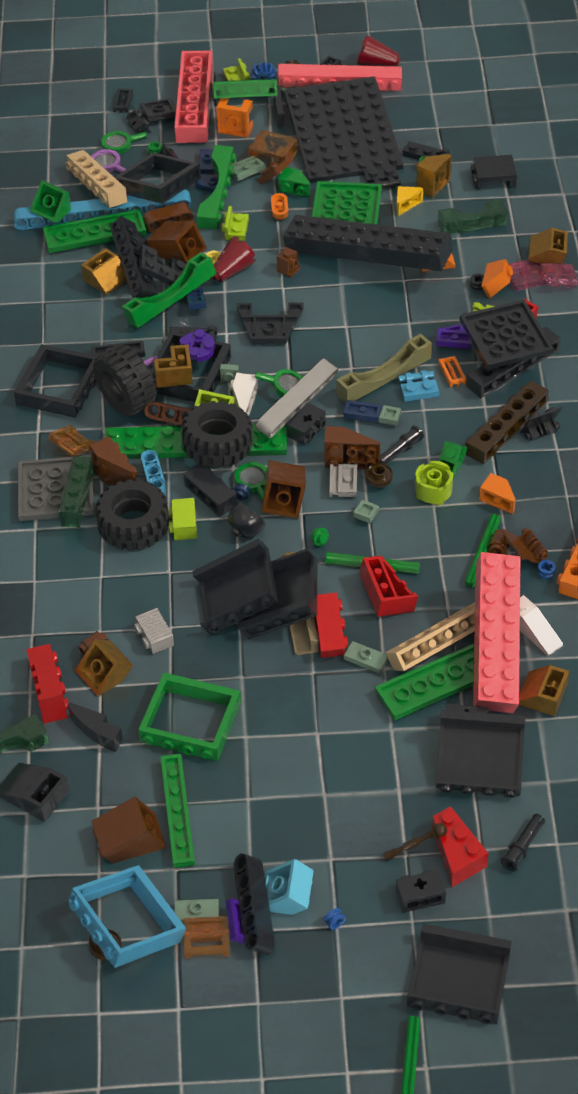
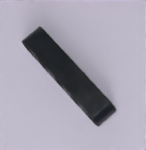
(253, 904)

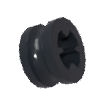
(476, 281)

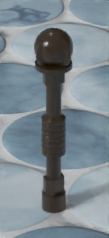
(436, 831)

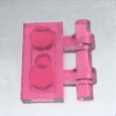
(559, 274)

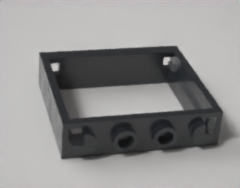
(185, 175)
(221, 352)
(45, 353)

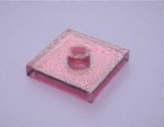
(526, 275)

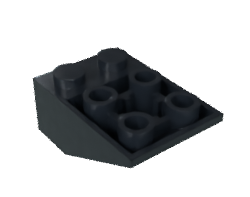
(34, 789)

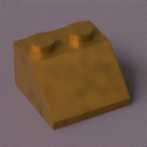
(433, 174)
(103, 666)

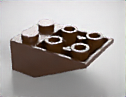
(349, 447)
(110, 463)

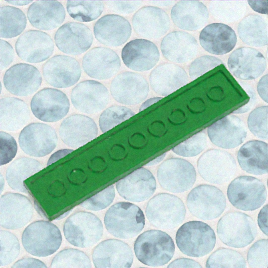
(168, 441)

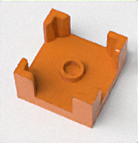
(234, 119)

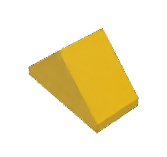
(408, 198)

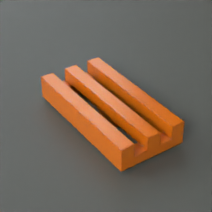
(455, 380)

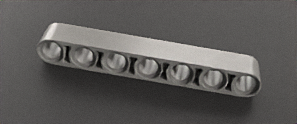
(296, 398)

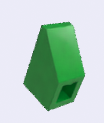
(293, 182)
(453, 455)

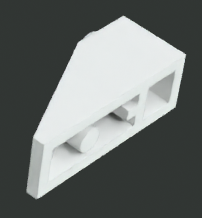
(244, 391)
(537, 628)

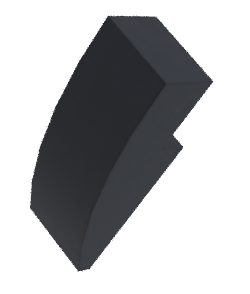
(96, 727)

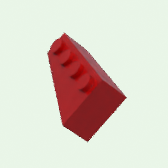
(47, 683)

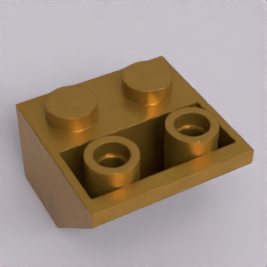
(548, 246)
(104, 271)
(544, 689)

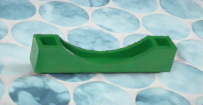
(210, 210)
(196, 272)

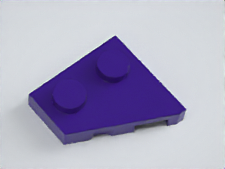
(453, 337)

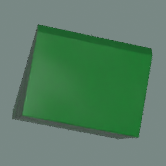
(51, 202)

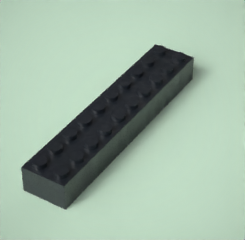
(369, 242)

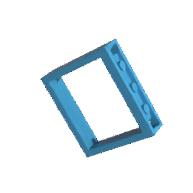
(163, 914)

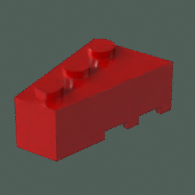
(385, 589)
(330, 626)
(459, 848)

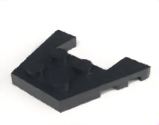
(269, 328)

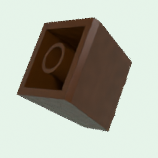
(177, 240)
(283, 489)
(128, 831)

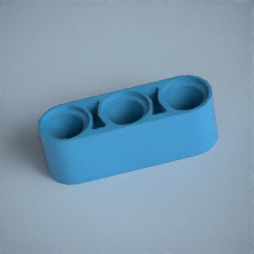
(152, 469)

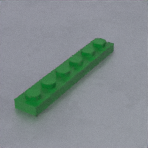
(177, 811)

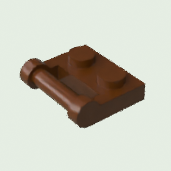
(275, 168)

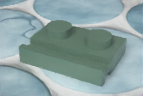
(247, 168)

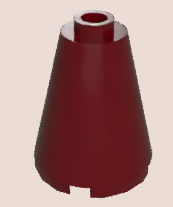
(377, 54)
(233, 259)

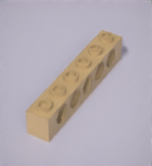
(96, 178)
(433, 639)

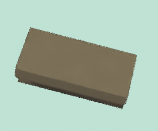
(304, 637)

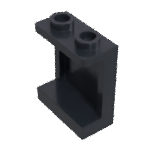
(494, 170)

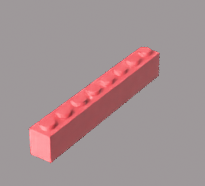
(306, 75)

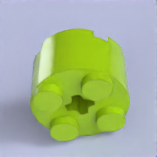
(433, 482)

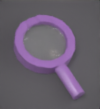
(108, 160)

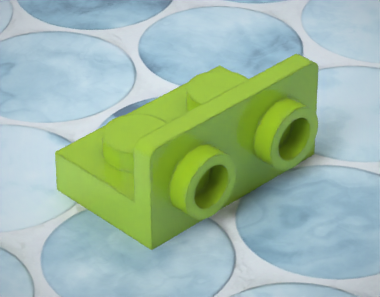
(236, 73)
(235, 225)

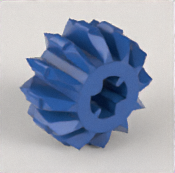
(263, 71)

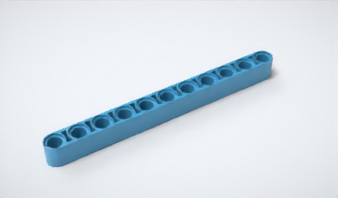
(87, 209)

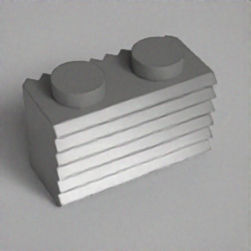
(154, 631)

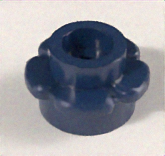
(242, 491)

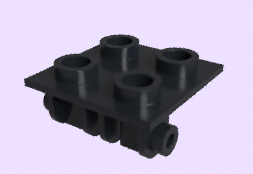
(541, 424)

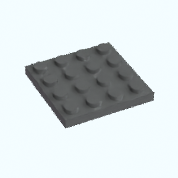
(42, 488)

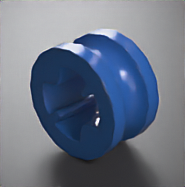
(543, 573)
(334, 918)

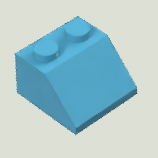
(289, 887)

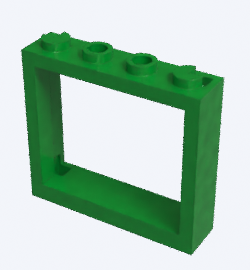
(244, 88)
(197, 690)

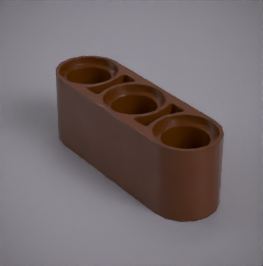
(176, 212)
(163, 412)

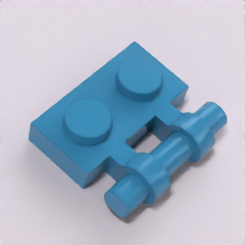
(418, 390)

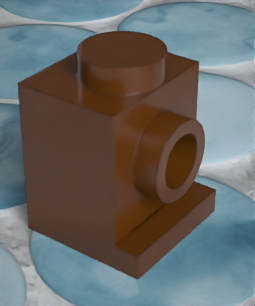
(288, 262)

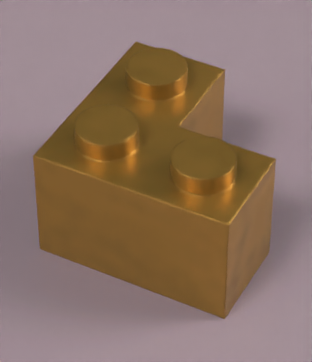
(174, 370)

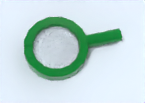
(120, 141)
(282, 381)
(253, 476)

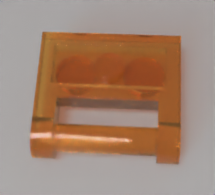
(70, 440)
(206, 929)

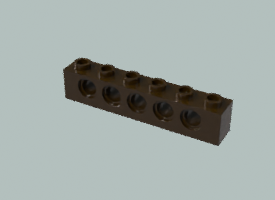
(506, 422)

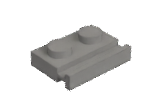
(343, 480)

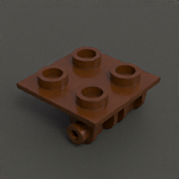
(527, 546)

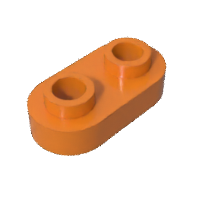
(279, 206)

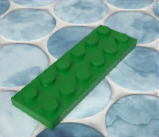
(87, 231)
(428, 683)

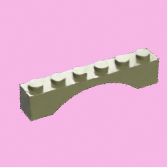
(412, 354)

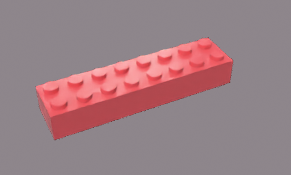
(194, 97)
(497, 632)

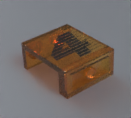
(273, 145)

